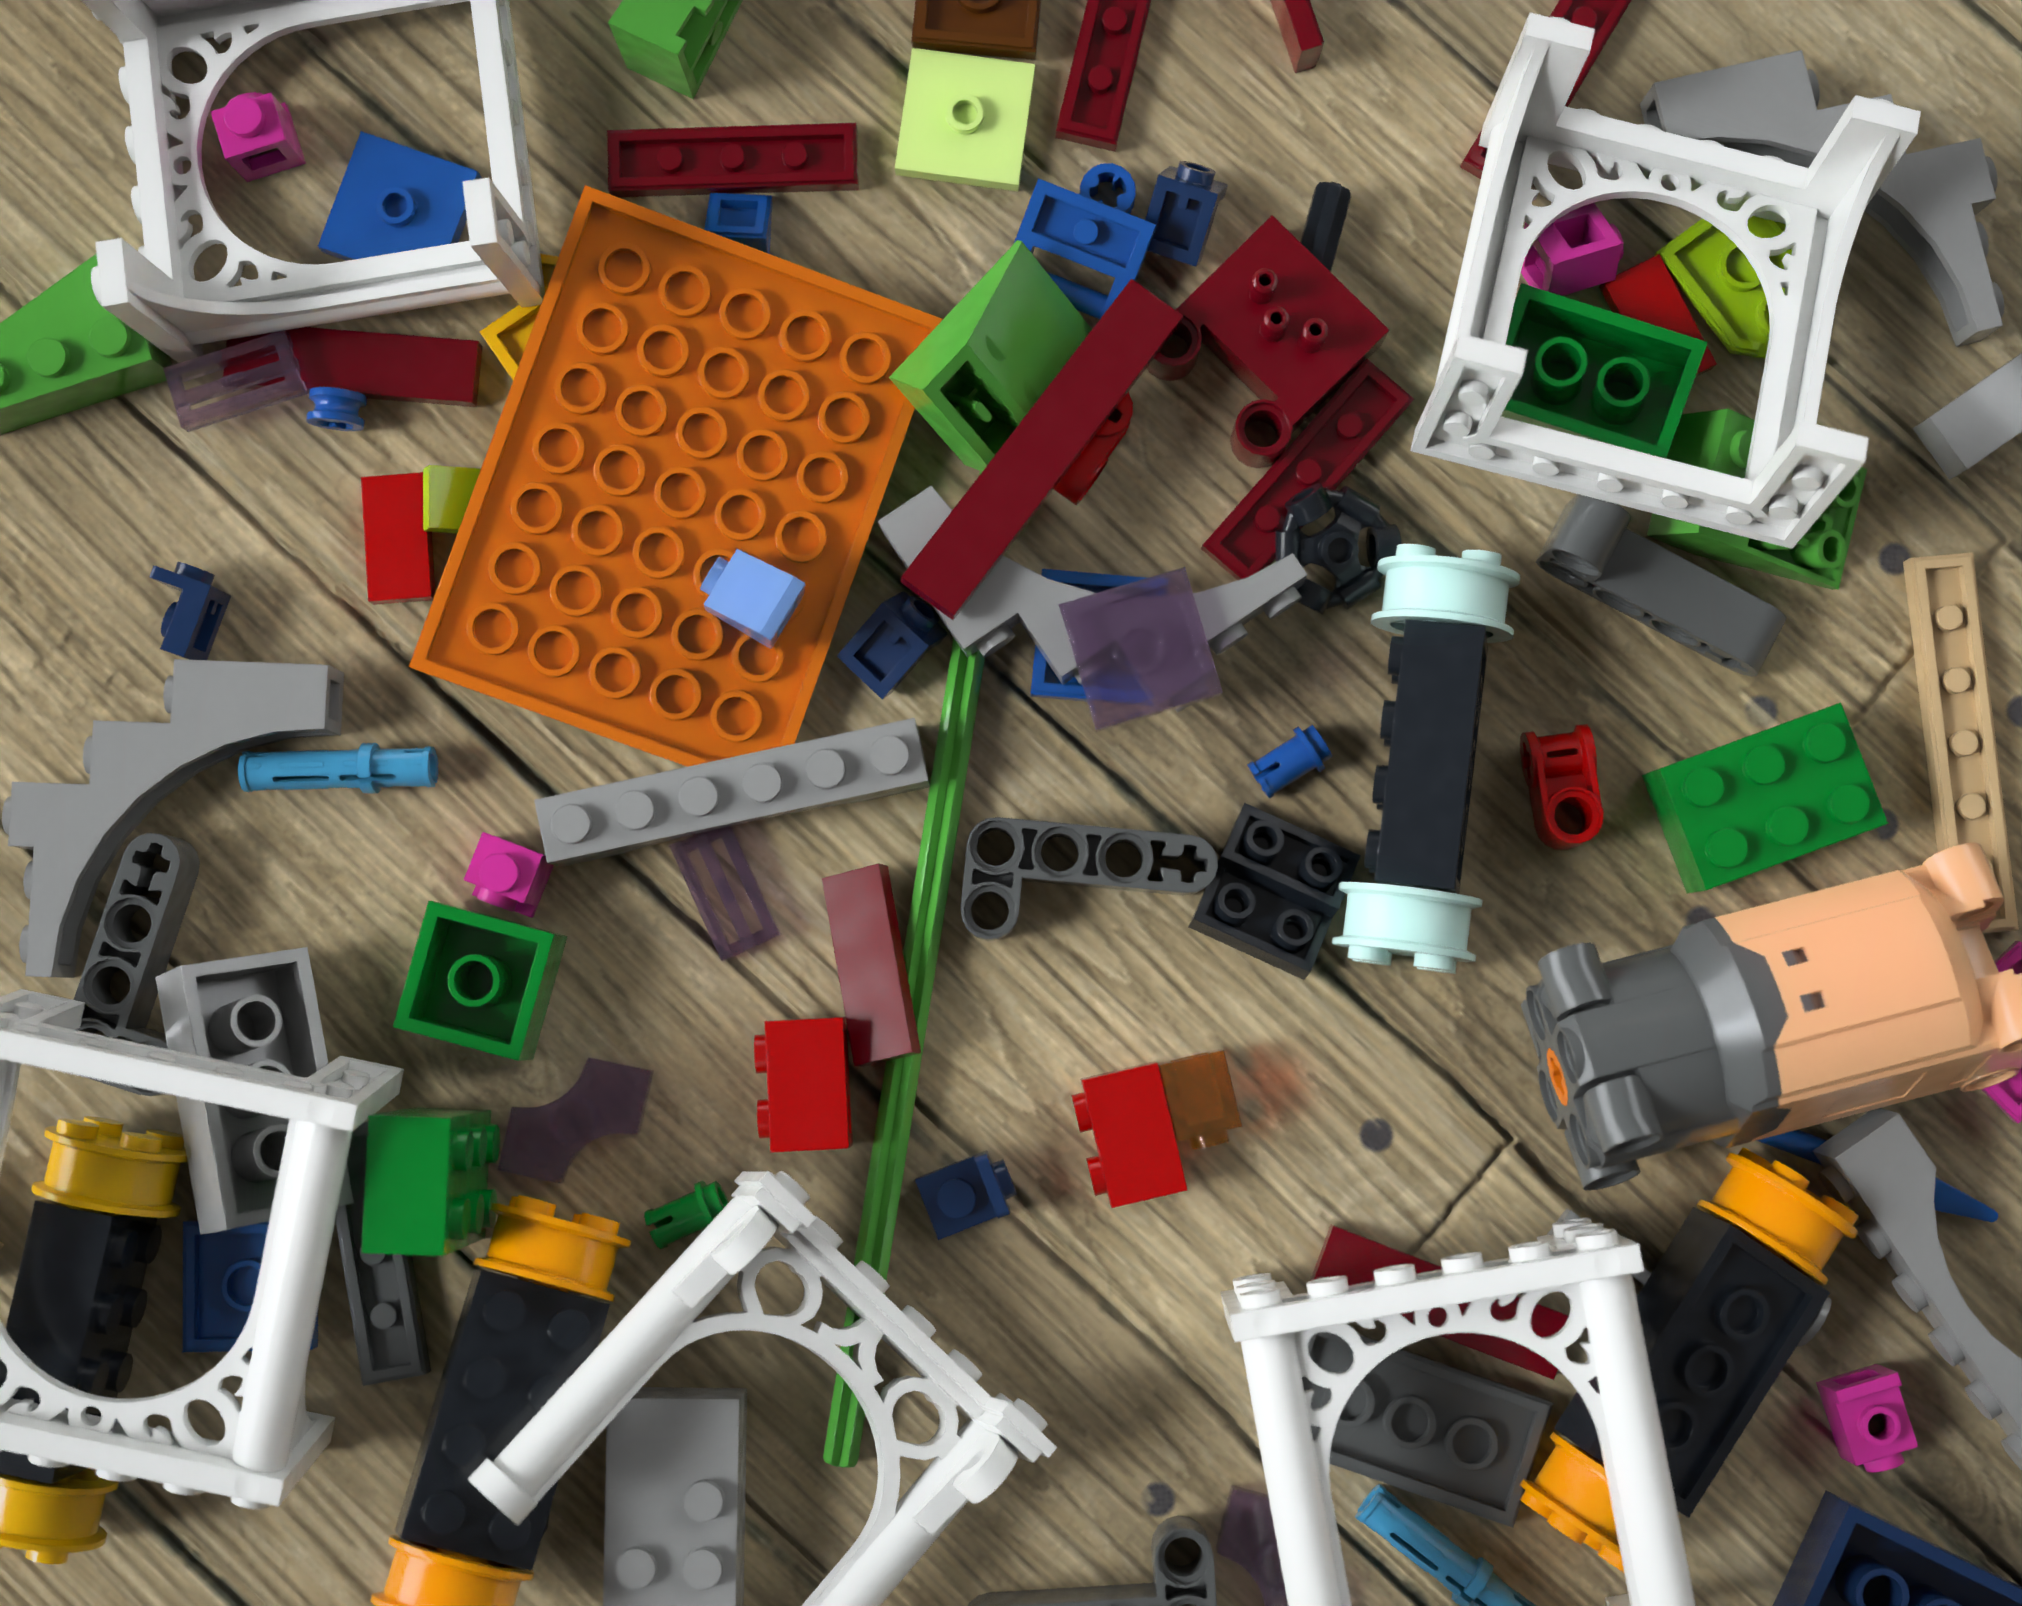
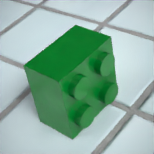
(480, 981)

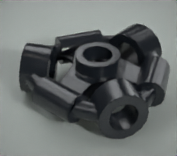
(1336, 544)

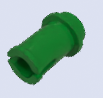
(686, 1213)

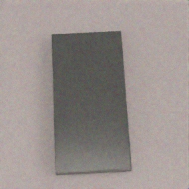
(1433, 1429)

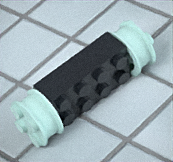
(1447, 619)

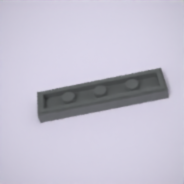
(379, 1290)

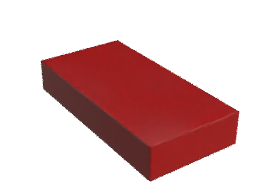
(1651, 296)
(395, 544)

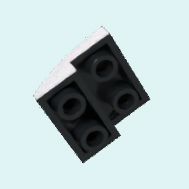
(1274, 891)

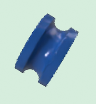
(1118, 177)
(336, 409)

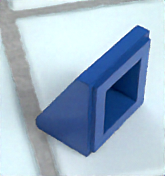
(741, 218)

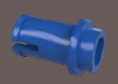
(1290, 760)

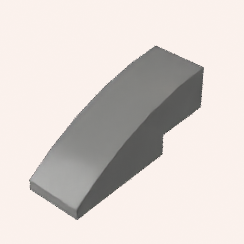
(1976, 421)

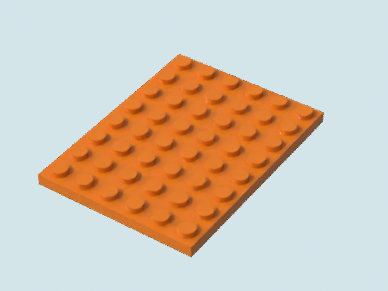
(660, 421)

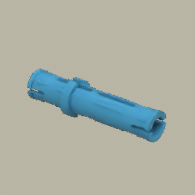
(324, 769)
(1467, 1578)

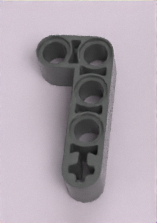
(1658, 588)
(1088, 871)
(144, 959)
(1170, 1587)

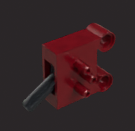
(1280, 324)

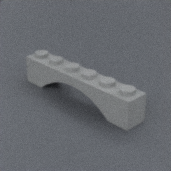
(732, 792)
(1892, 1188)

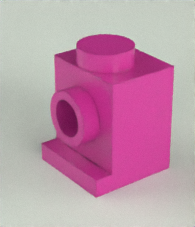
(255, 125)
(1574, 253)
(508, 874)
(1851, 1403)

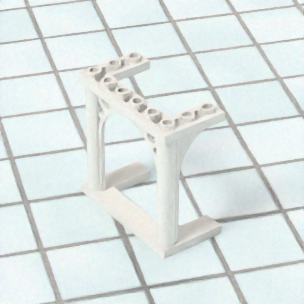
(157, 285)
(1791, 460)
(1579, 1260)
(272, 1435)

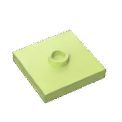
(965, 119)

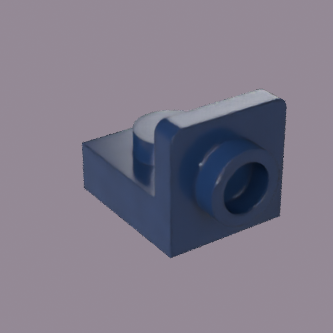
(1184, 211)
(195, 619)
(892, 642)
(966, 1193)

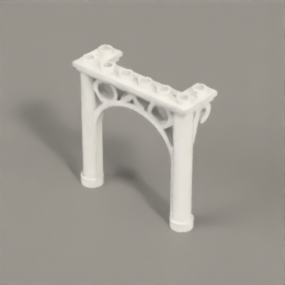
(897, 1534)

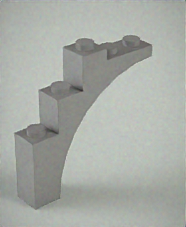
(1923, 202)
(1022, 596)
(134, 766)

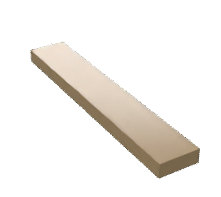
(1959, 715)

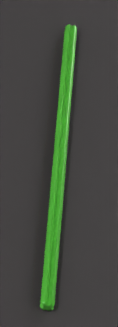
(920, 958)

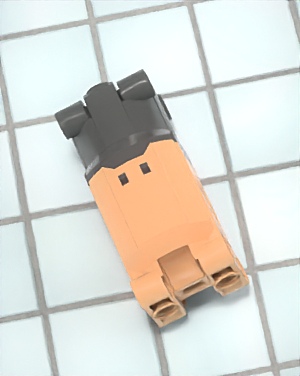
(1778, 1017)

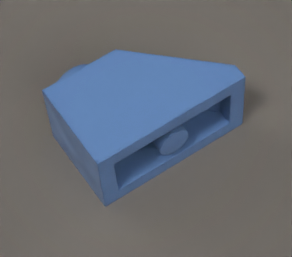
(752, 596)

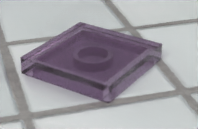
(1140, 649)

